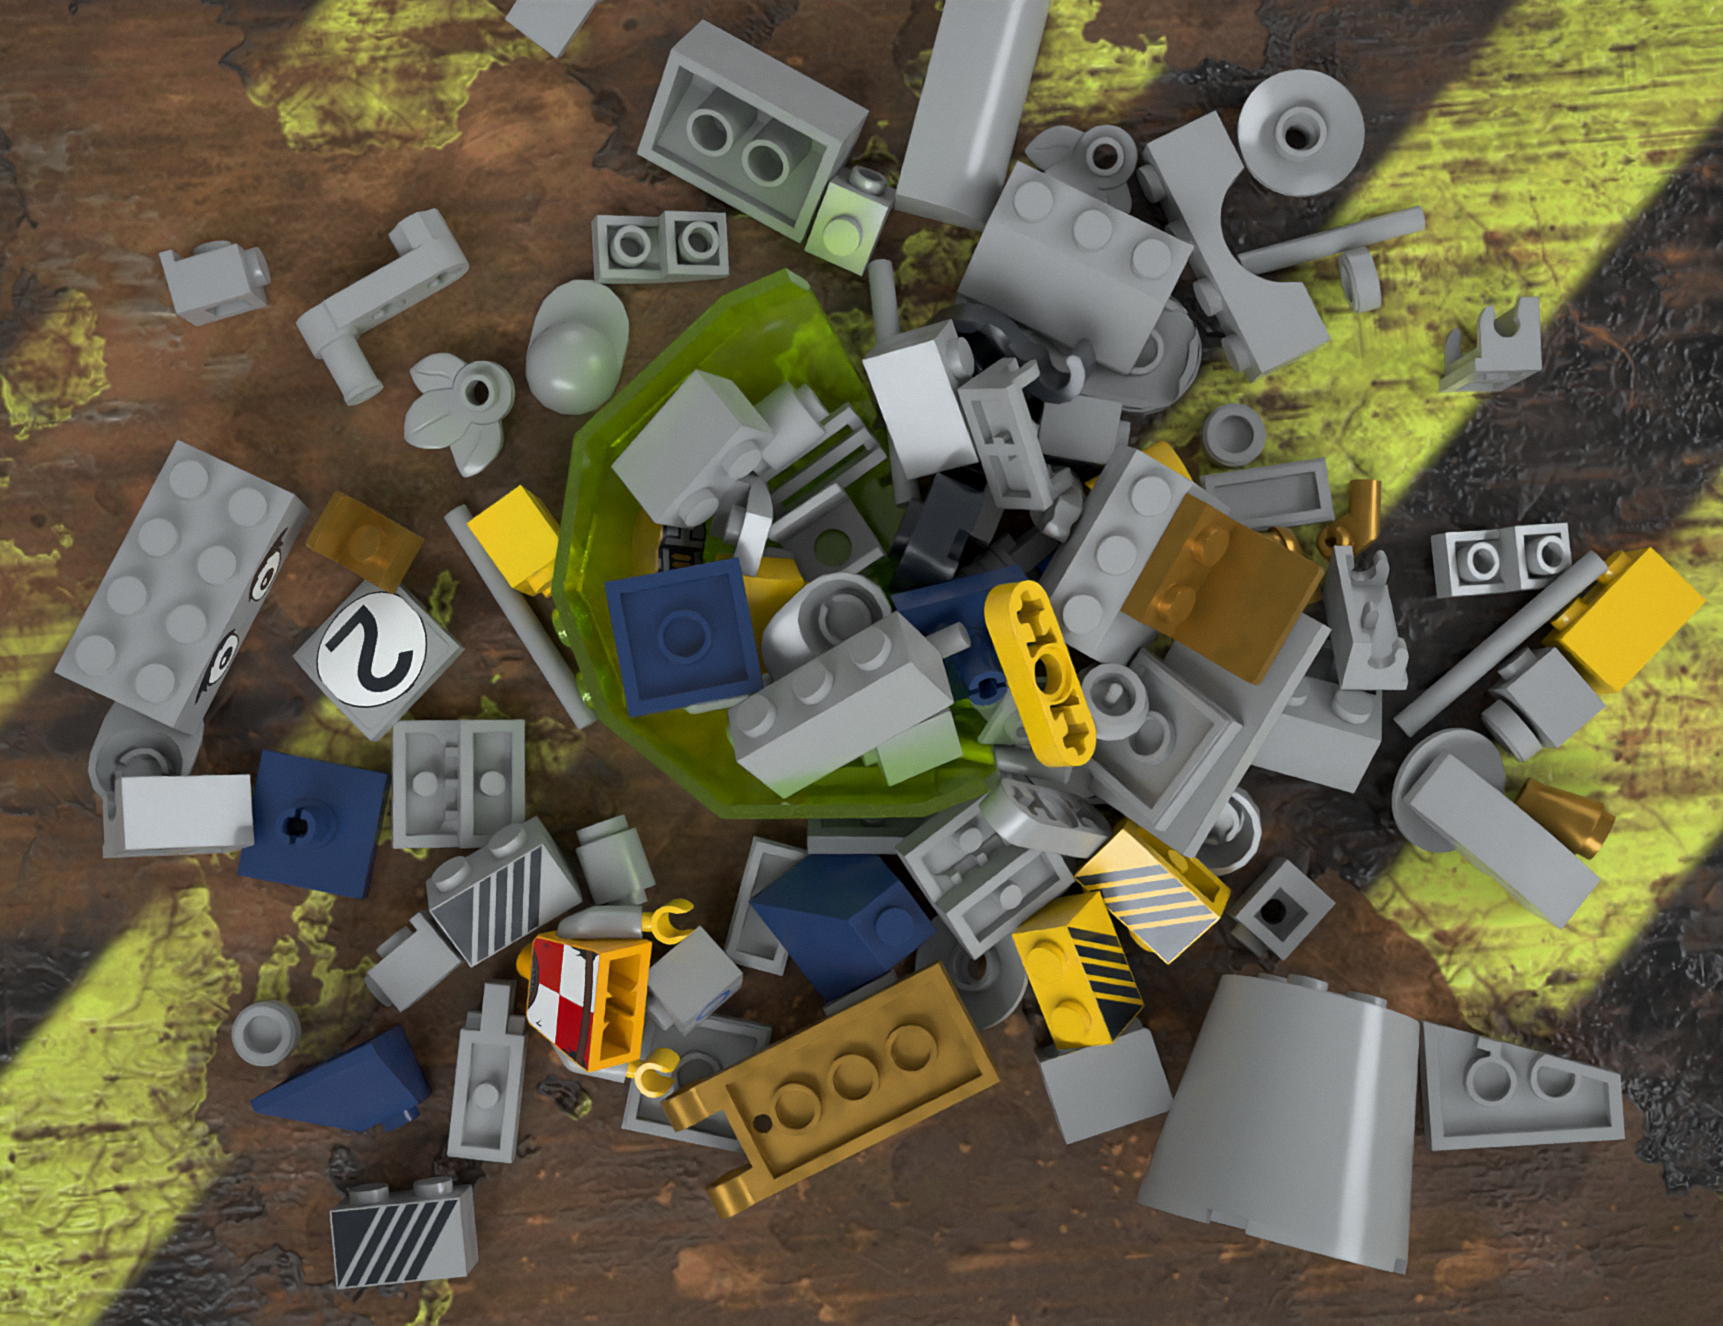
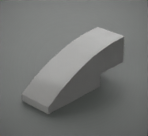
(1501, 840)

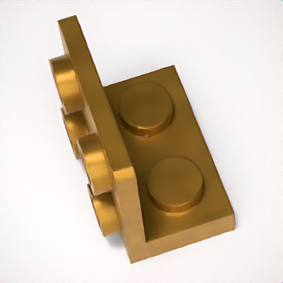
(1223, 590)

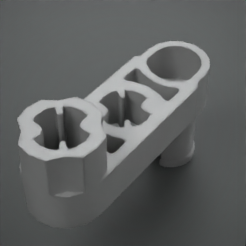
(426, 264)

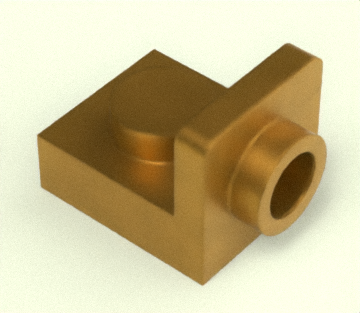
(364, 541)

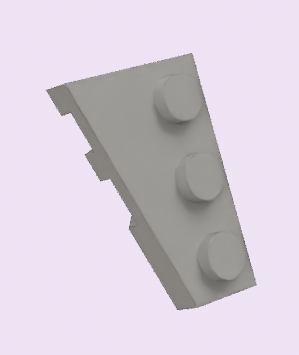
(1510, 1095)

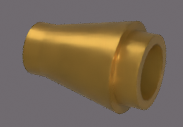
(1569, 817)

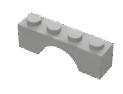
(1262, 319)

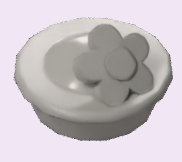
(1114, 699)

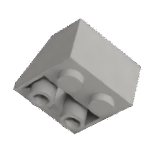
(1324, 730)

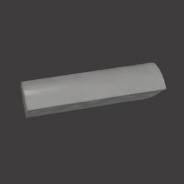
(970, 110)

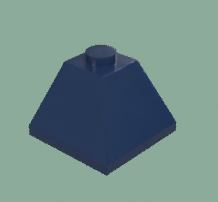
(842, 919)
(354, 1088)

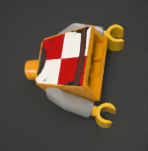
(593, 990)

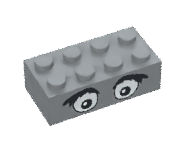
(184, 588)

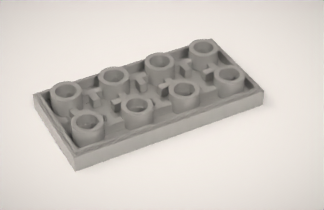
(1252, 706)

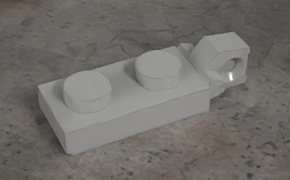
(489, 1078)

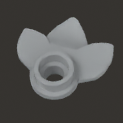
(1069, 158)
(452, 416)

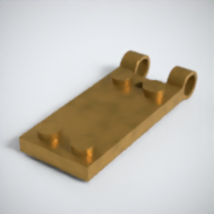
(840, 1085)

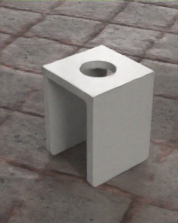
(821, 513)
(1104, 1084)

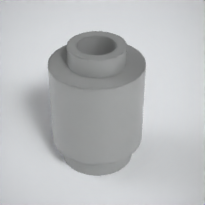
(794, 419)
(614, 863)

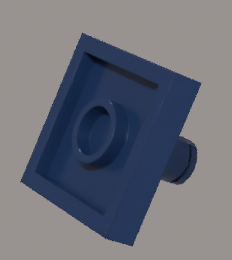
(684, 637)
(977, 669)
(315, 824)

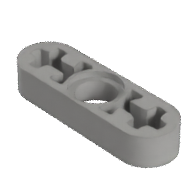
(1045, 819)

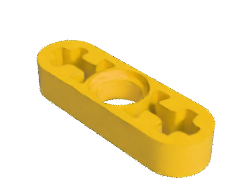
(1059, 733)

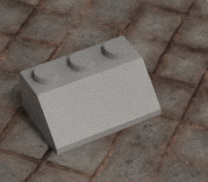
(749, 129)
(1074, 268)
(1109, 551)

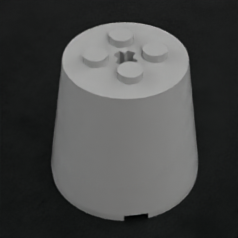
(1295, 1121)

